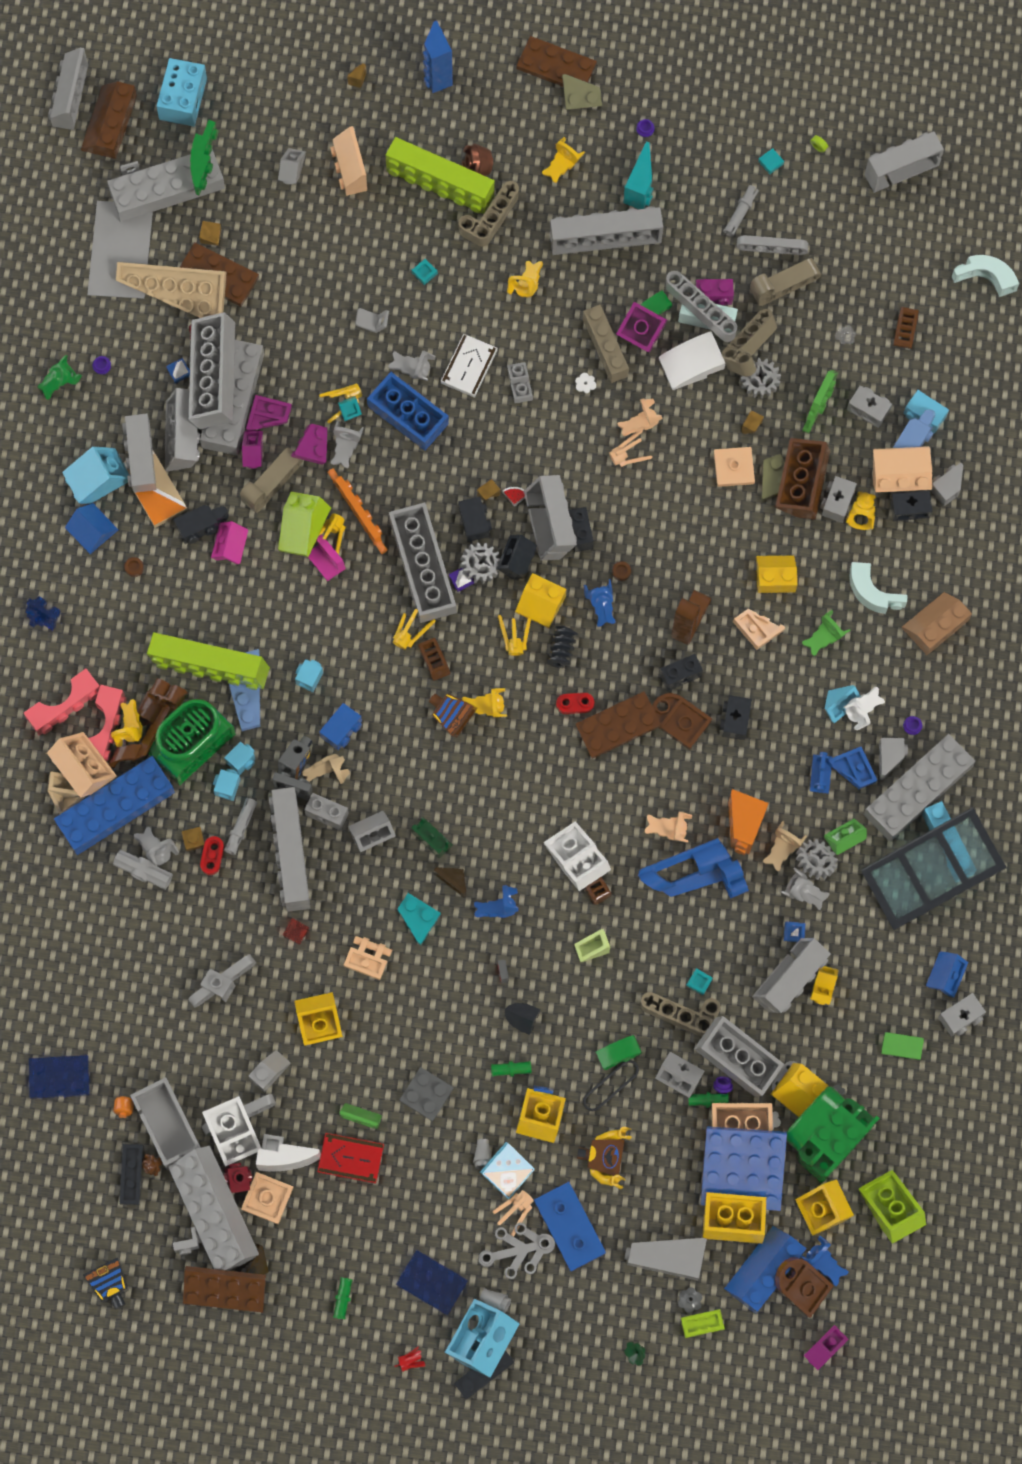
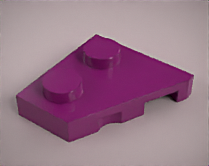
(268, 413)
(312, 445)

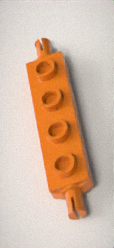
(355, 503)

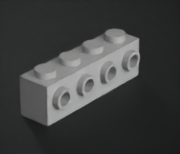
(140, 453)

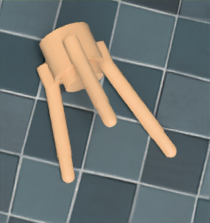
(619, 453)
(520, 1202)

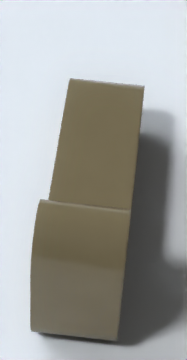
(493, 212)
(769, 289)
(740, 350)
(269, 483)
(678, 1010)

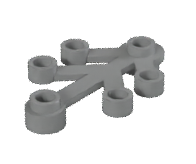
(519, 1249)

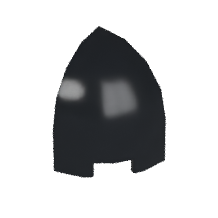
(522, 1016)

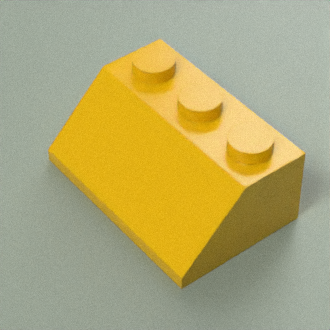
(734, 1218)

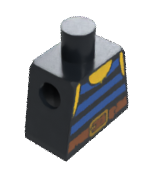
(108, 1282)

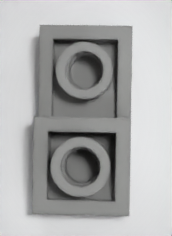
(520, 382)

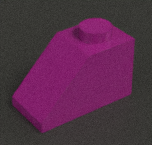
(252, 449)
(826, 1347)

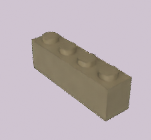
(605, 343)

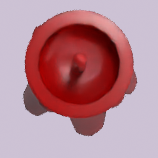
(408, 1361)

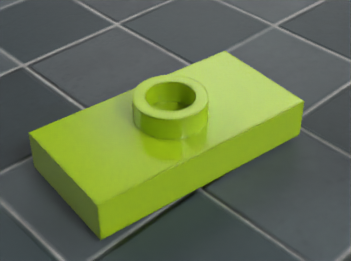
(702, 1323)

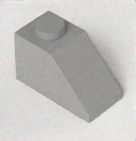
(291, 166)
(891, 755)
(269, 1070)

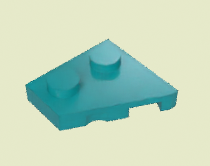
(418, 917)

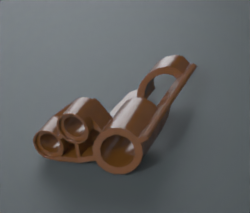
(153, 709)

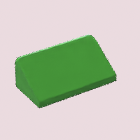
(846, 836)
(902, 1045)
(360, 1116)

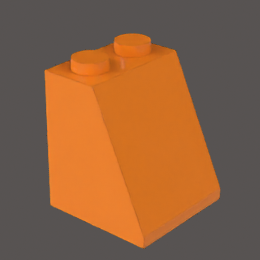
(745, 820)

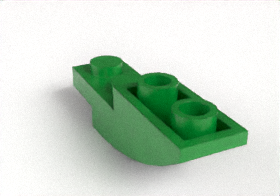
(200, 156)

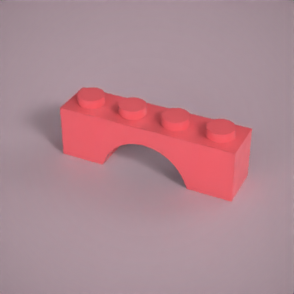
(109, 702)
(44, 717)

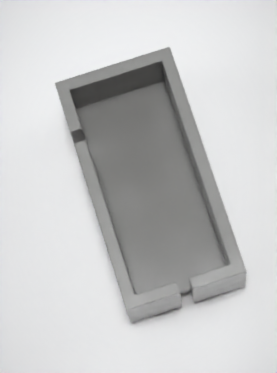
(904, 161)
(551, 524)
(791, 975)
(165, 1121)

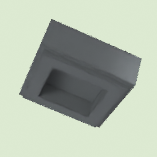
(504, 978)

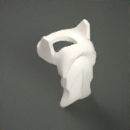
(859, 707)

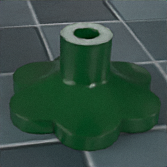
(635, 1353)

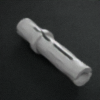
(743, 205)
(242, 822)

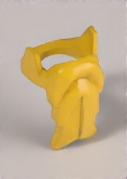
(564, 160)
(527, 282)
(862, 506)
(489, 704)
(133, 729)

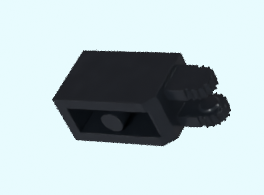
(200, 522)

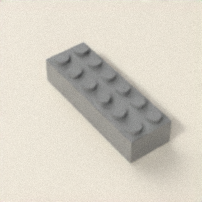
(160, 187)
(606, 230)
(247, 366)
(212, 371)
(422, 562)
(919, 787)
(290, 846)
(213, 1209)

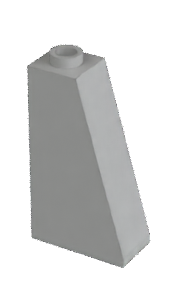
(670, 1257)

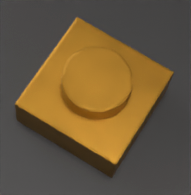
(193, 838)

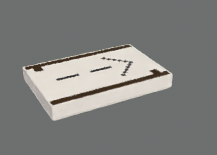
(469, 365)

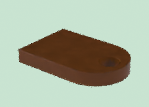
(681, 719)
(804, 1285)

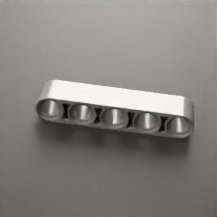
(702, 314)

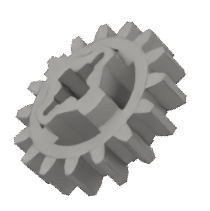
(768, 375)
(476, 555)
(816, 859)

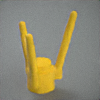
(349, 391)
(334, 524)
(402, 638)
(515, 646)

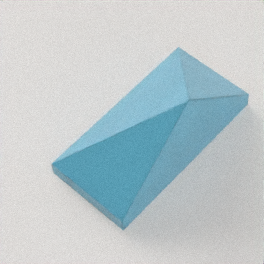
(838, 699)

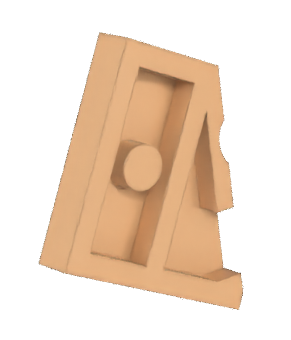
(757, 628)

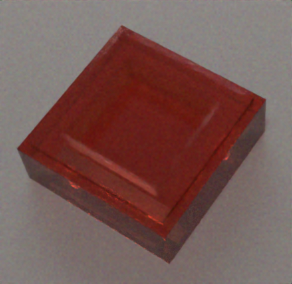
(296, 931)

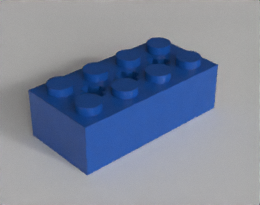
(408, 400)

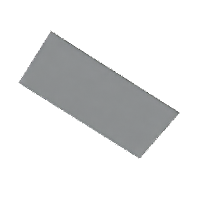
(115, 243)

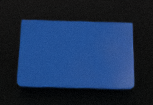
(947, 973)

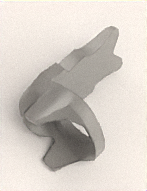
(415, 367)
(346, 442)
(156, 851)
(804, 890)

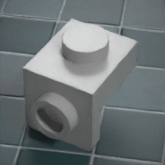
(185, 1247)

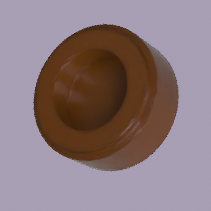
(134, 567)
(621, 571)

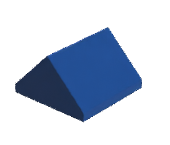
(90, 527)

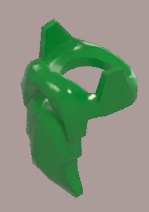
(58, 376)

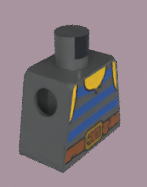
(295, 757)

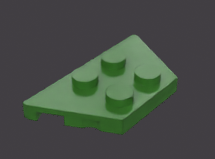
(819, 403)

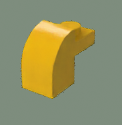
(824, 985)

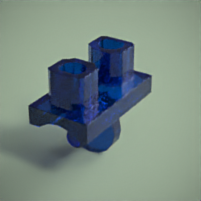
(41, 616)

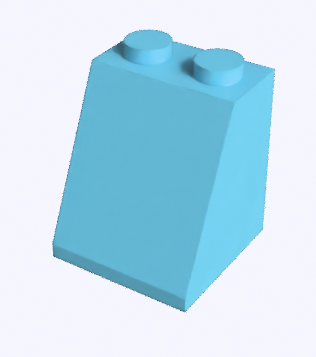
(96, 474)

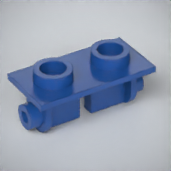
(820, 773)

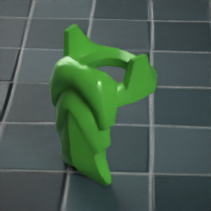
(826, 634)

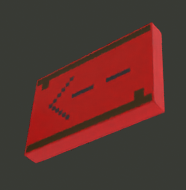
(350, 1158)

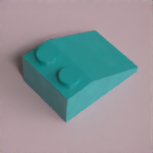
(638, 187)

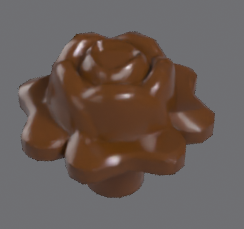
(151, 1164)

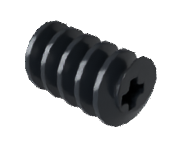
(561, 646)

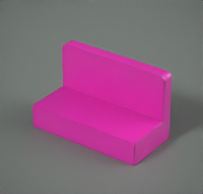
(230, 542)
(326, 559)

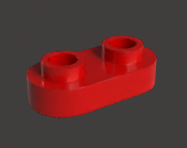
(575, 705)
(212, 856)

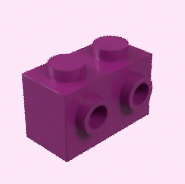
(717, 290)

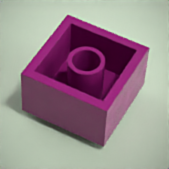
(641, 327)

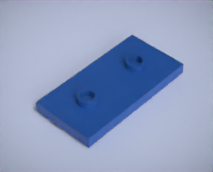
(569, 1226)

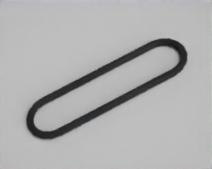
(607, 1077)

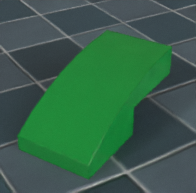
(658, 303)
(618, 1051)

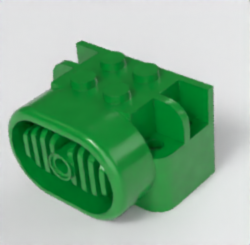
(190, 738)
(828, 1132)

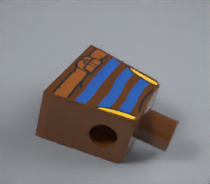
(452, 712)

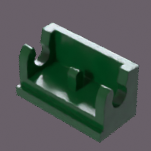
(431, 837)

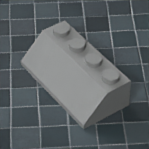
(69, 89)
(180, 433)

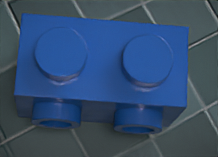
(341, 726)

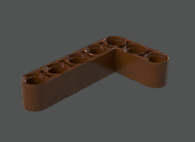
(689, 616)

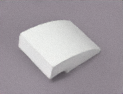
(692, 361)
(577, 856)
(232, 1130)
(286, 1158)

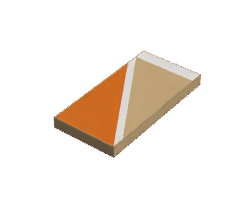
(164, 502)

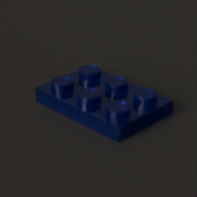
(59, 1077)

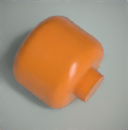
(123, 1106)

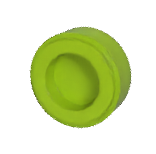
(819, 144)

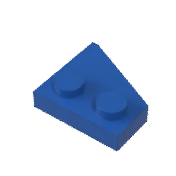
(854, 767)

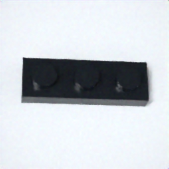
(131, 1174)
(474, 1381)

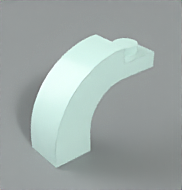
(991, 268)
(869, 594)

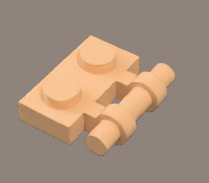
(366, 963)

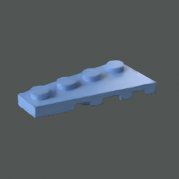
(247, 703)

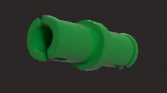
(511, 1068)
(707, 1099)
(342, 1298)

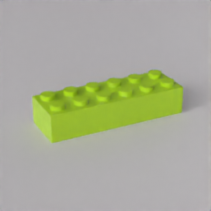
(439, 175)
(208, 661)

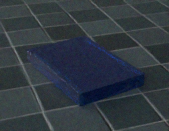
(432, 1282)

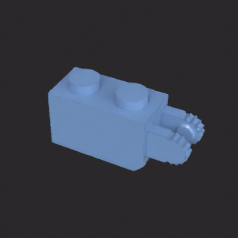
(917, 431)

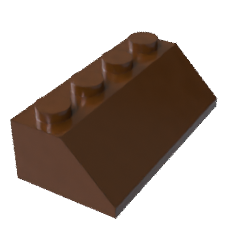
(109, 119)
(803, 478)

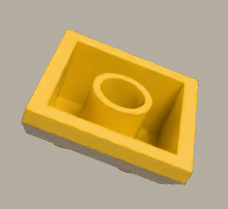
(776, 574)
(541, 600)
(318, 1018)
(798, 1088)
(540, 1115)
(824, 1207)

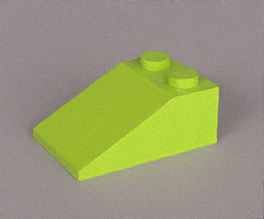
(302, 523)
(893, 1206)

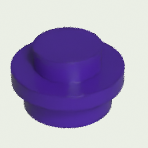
(645, 128)
(101, 365)
(912, 725)
(723, 1085)

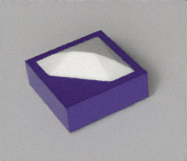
(460, 580)

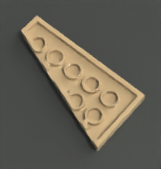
(187, 289)

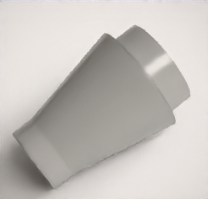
(482, 1154)
(495, 1299)

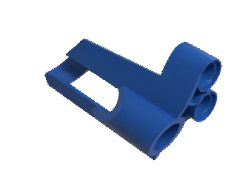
(713, 866)

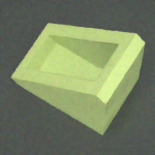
(593, 946)

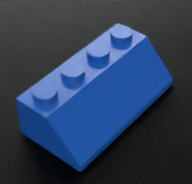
(437, 60)
(756, 1277)

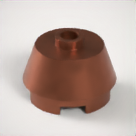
(478, 159)

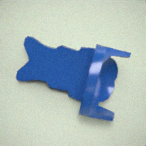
(602, 601)
(501, 908)
(822, 1261)

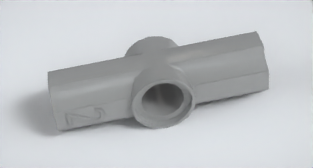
(142, 869)

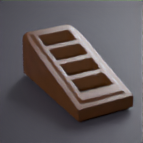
(909, 316)
(439, 669)
(600, 897)

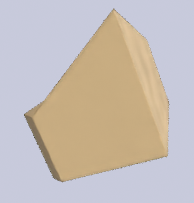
(62, 792)

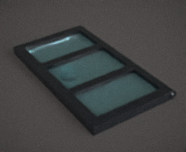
(933, 868)

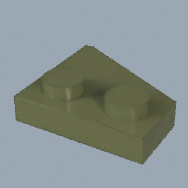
(580, 93)
(772, 476)

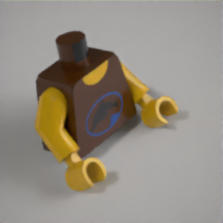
(606, 1156)

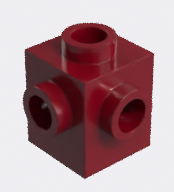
(243, 1180)

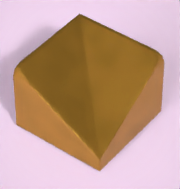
(357, 76)
(210, 233)
(752, 422)
(488, 490)

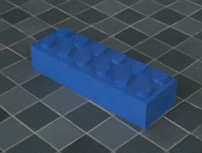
(114, 805)

